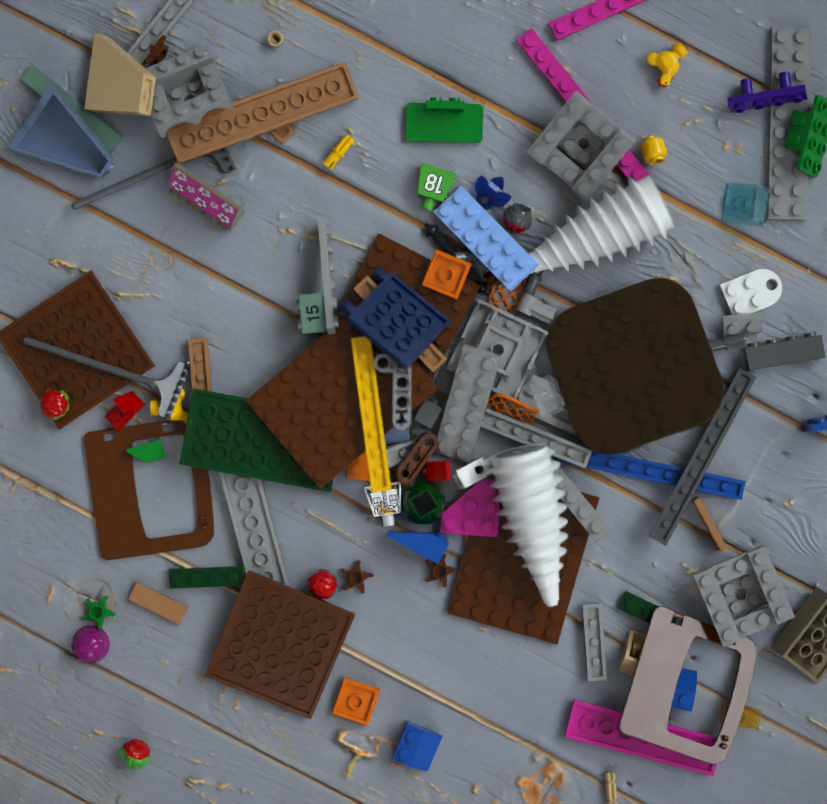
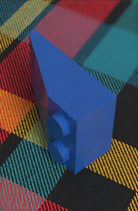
(425, 543)

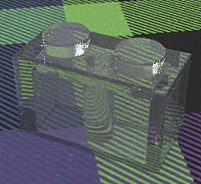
(546, 396)

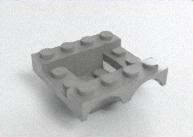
(191, 86)
(577, 121)
(517, 337)
(759, 579)

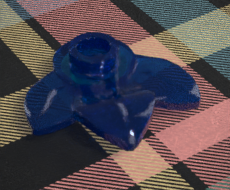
(493, 191)

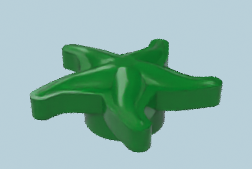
(98, 611)

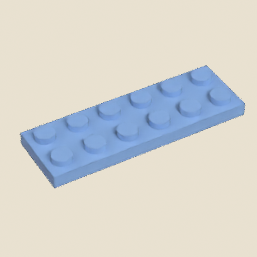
(486, 238)

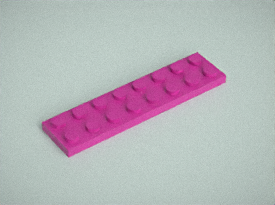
(600, 727)

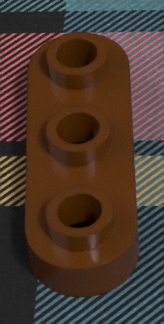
(423, 452)

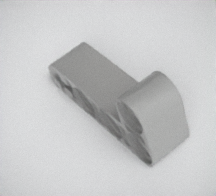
(398, 393)

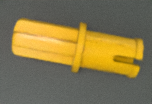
(338, 152)

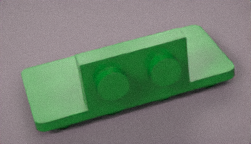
(444, 121)
(809, 135)

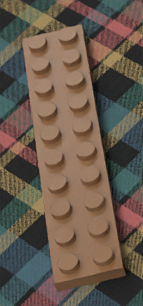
(263, 113)

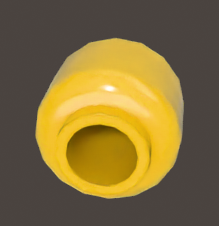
(653, 150)

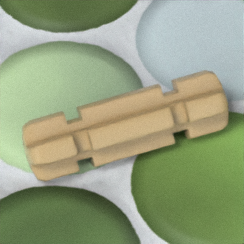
(611, 793)

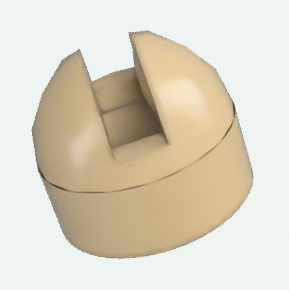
(274, 42)

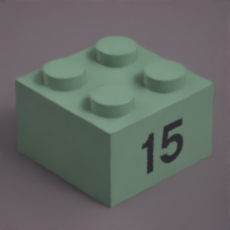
(312, 313)

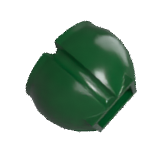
(418, 489)

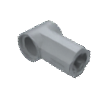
(533, 307)

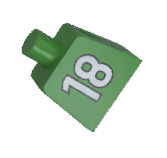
(434, 185)

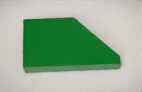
(148, 452)

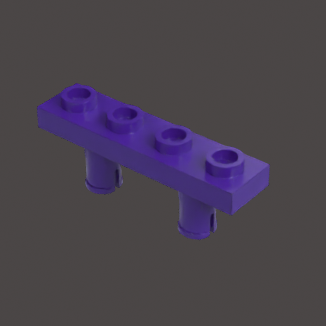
(777, 97)

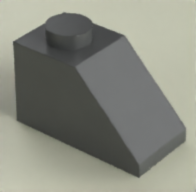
(428, 413)

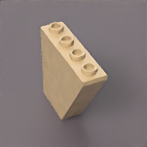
(117, 81)

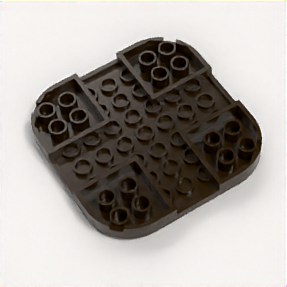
(634, 366)

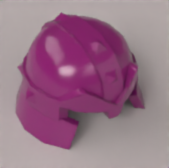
(90, 644)

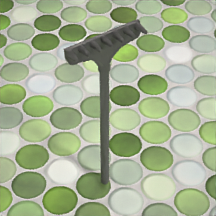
(221, 156)
(167, 388)

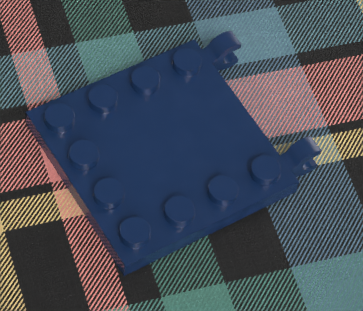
(396, 319)

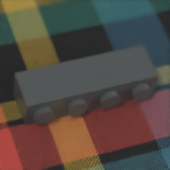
(785, 352)

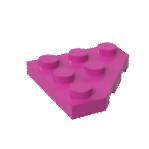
(474, 512)

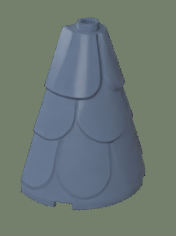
(61, 137)

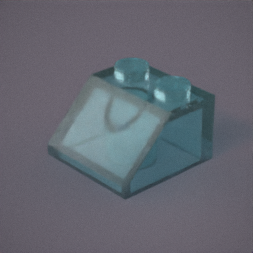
(746, 204)

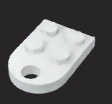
(750, 292)

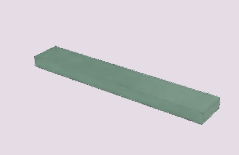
(39, 82)

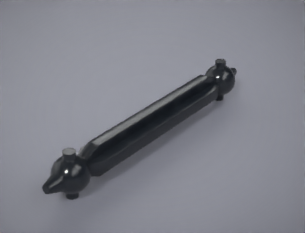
(441, 241)

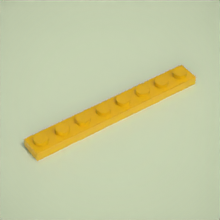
(371, 414)

